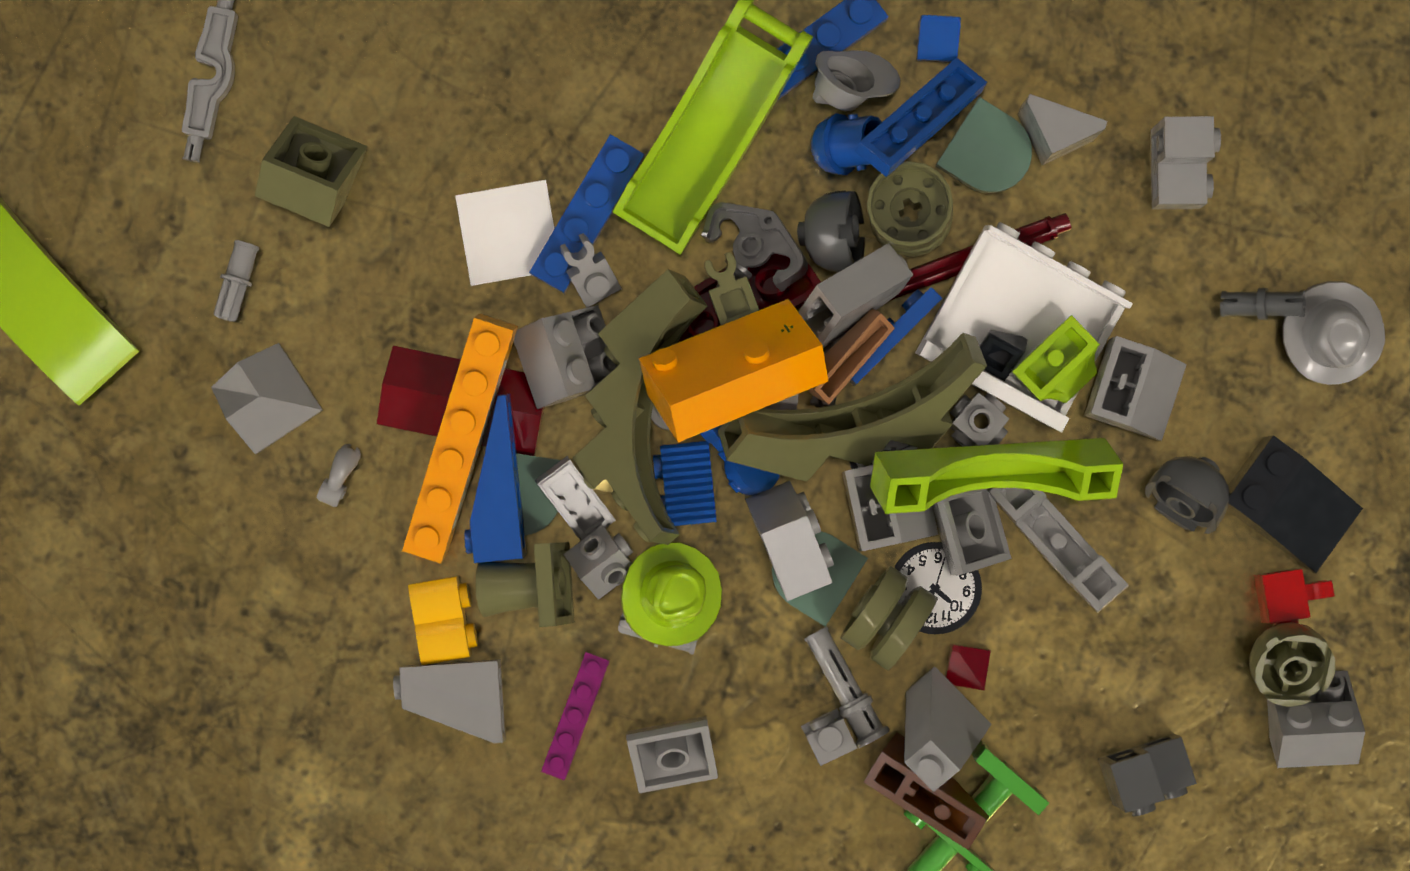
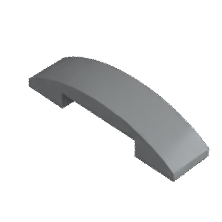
(1061, 545)

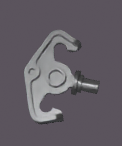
(759, 237)

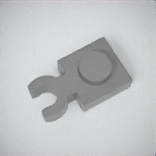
(590, 273)

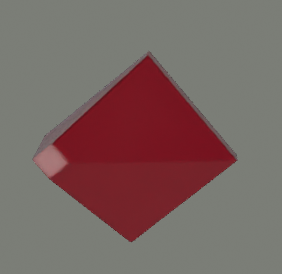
(967, 666)

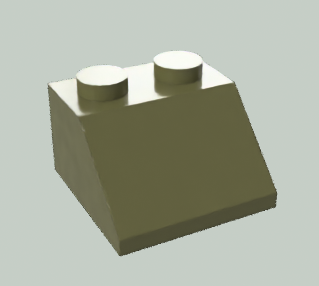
(310, 171)

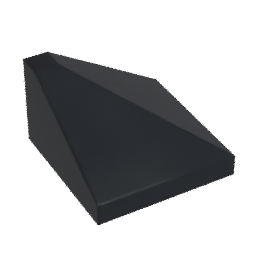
(1002, 352)

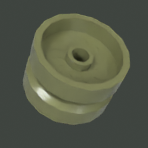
(884, 614)

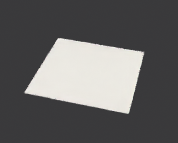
(504, 230)

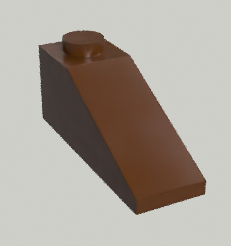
(946, 809)

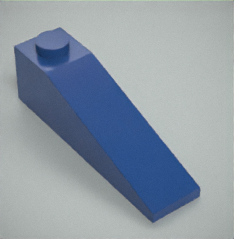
(497, 512)

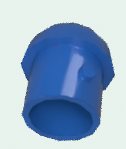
(837, 140)

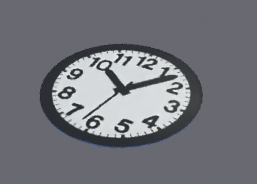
(957, 595)

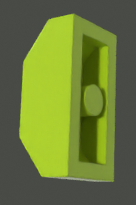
(1060, 363)

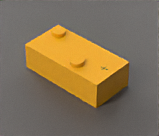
(733, 370)

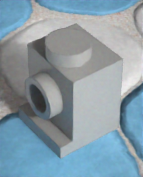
(828, 737)

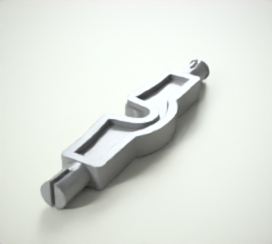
(206, 94)

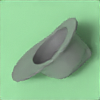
(852, 77)

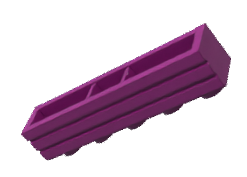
(575, 715)

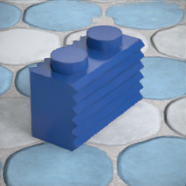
(686, 482)

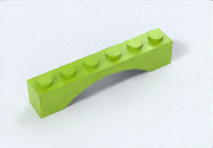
(923, 477)

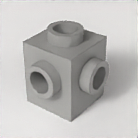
(963, 423)
(600, 560)

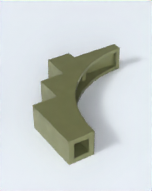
(907, 412)
(621, 453)

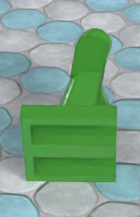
(995, 790)

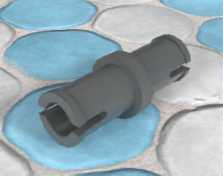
(1263, 303)

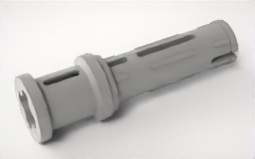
(855, 705)

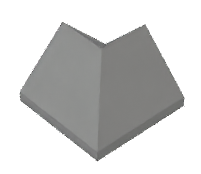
(265, 398)

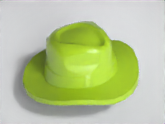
(671, 594)

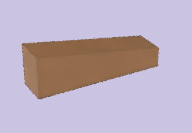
(851, 353)

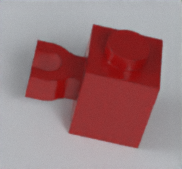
(1285, 596)

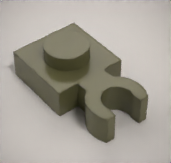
(732, 297)

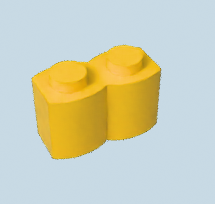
(441, 620)

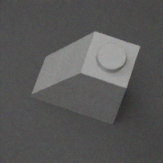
(853, 292)
(456, 695)
(939, 729)

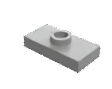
(574, 499)

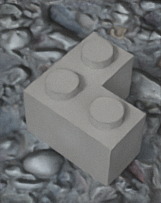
(1180, 161)
(788, 535)

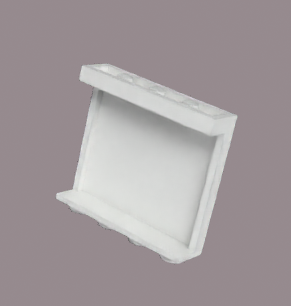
(1022, 294)

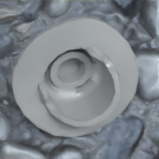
(1337, 335)

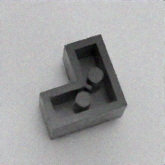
(1147, 774)

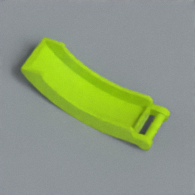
(711, 127)
(54, 316)

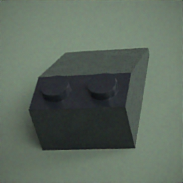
(1291, 503)

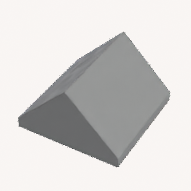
(1057, 128)
(971, 531)
(672, 754)

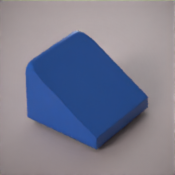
(938, 38)

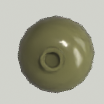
(1291, 664)

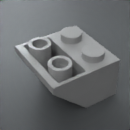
(563, 355)
(1135, 388)
(872, 525)
(1320, 731)

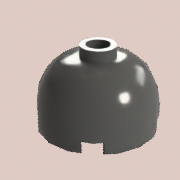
(833, 230)
(1190, 492)

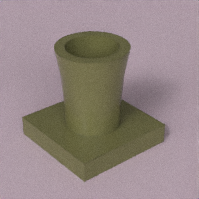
(529, 585)

